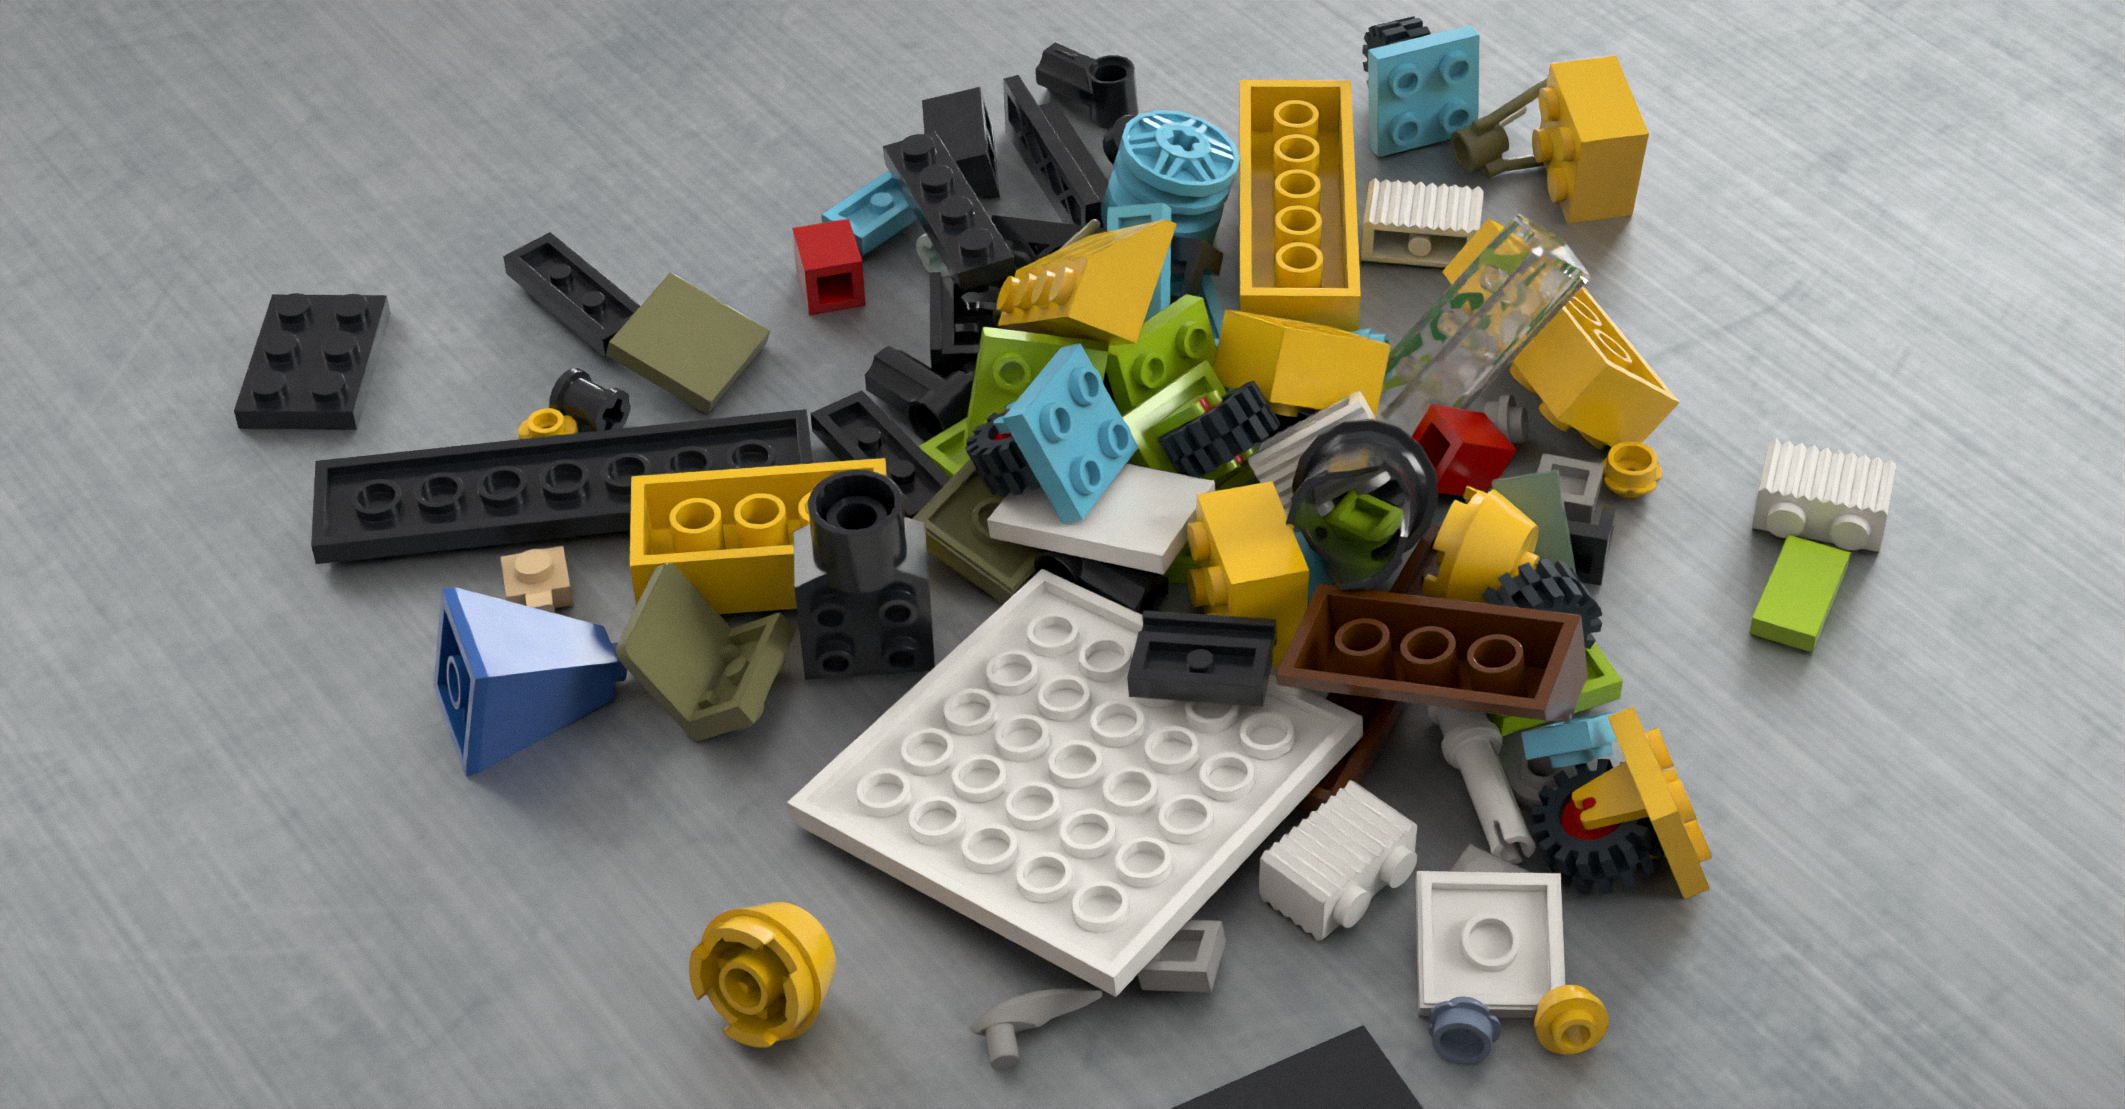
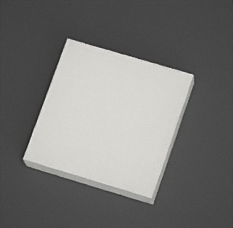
(1489, 939)

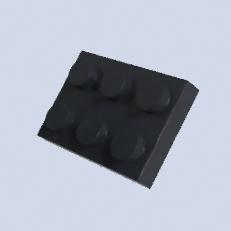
(313, 362)

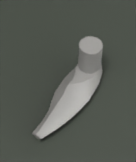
(1023, 1013)

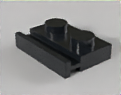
(1202, 658)

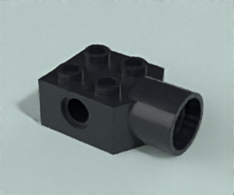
(862, 581)

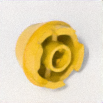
(1479, 546)
(764, 971)

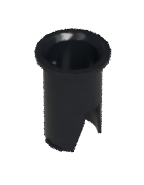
(1351, 451)

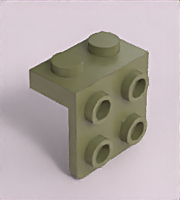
(697, 664)

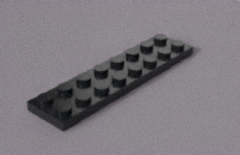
(527, 485)

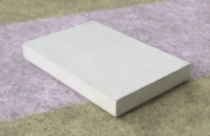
(1132, 525)

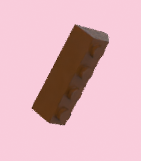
(1439, 653)

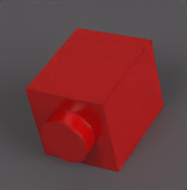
(829, 266)
(1463, 448)

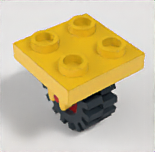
(1622, 817)

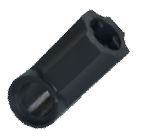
(1101, 83)
(919, 391)
(1121, 584)

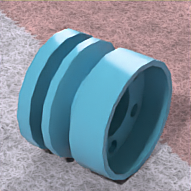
(1178, 163)

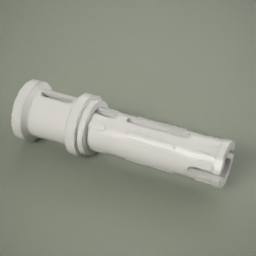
(1473, 748)

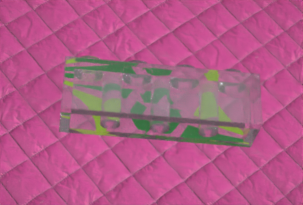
(1480, 323)

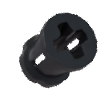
(588, 402)

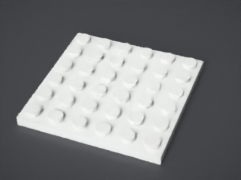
(1057, 800)

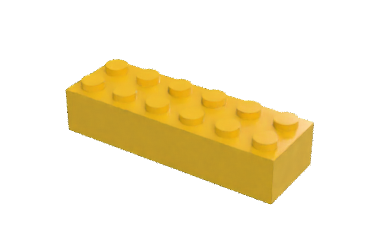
(1298, 202)

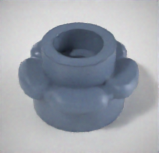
(1463, 1030)

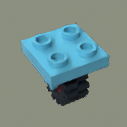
(1419, 84)
(1056, 437)

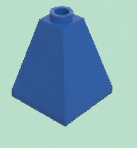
(515, 674)

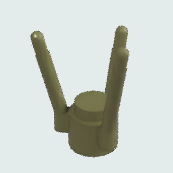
(1485, 139)

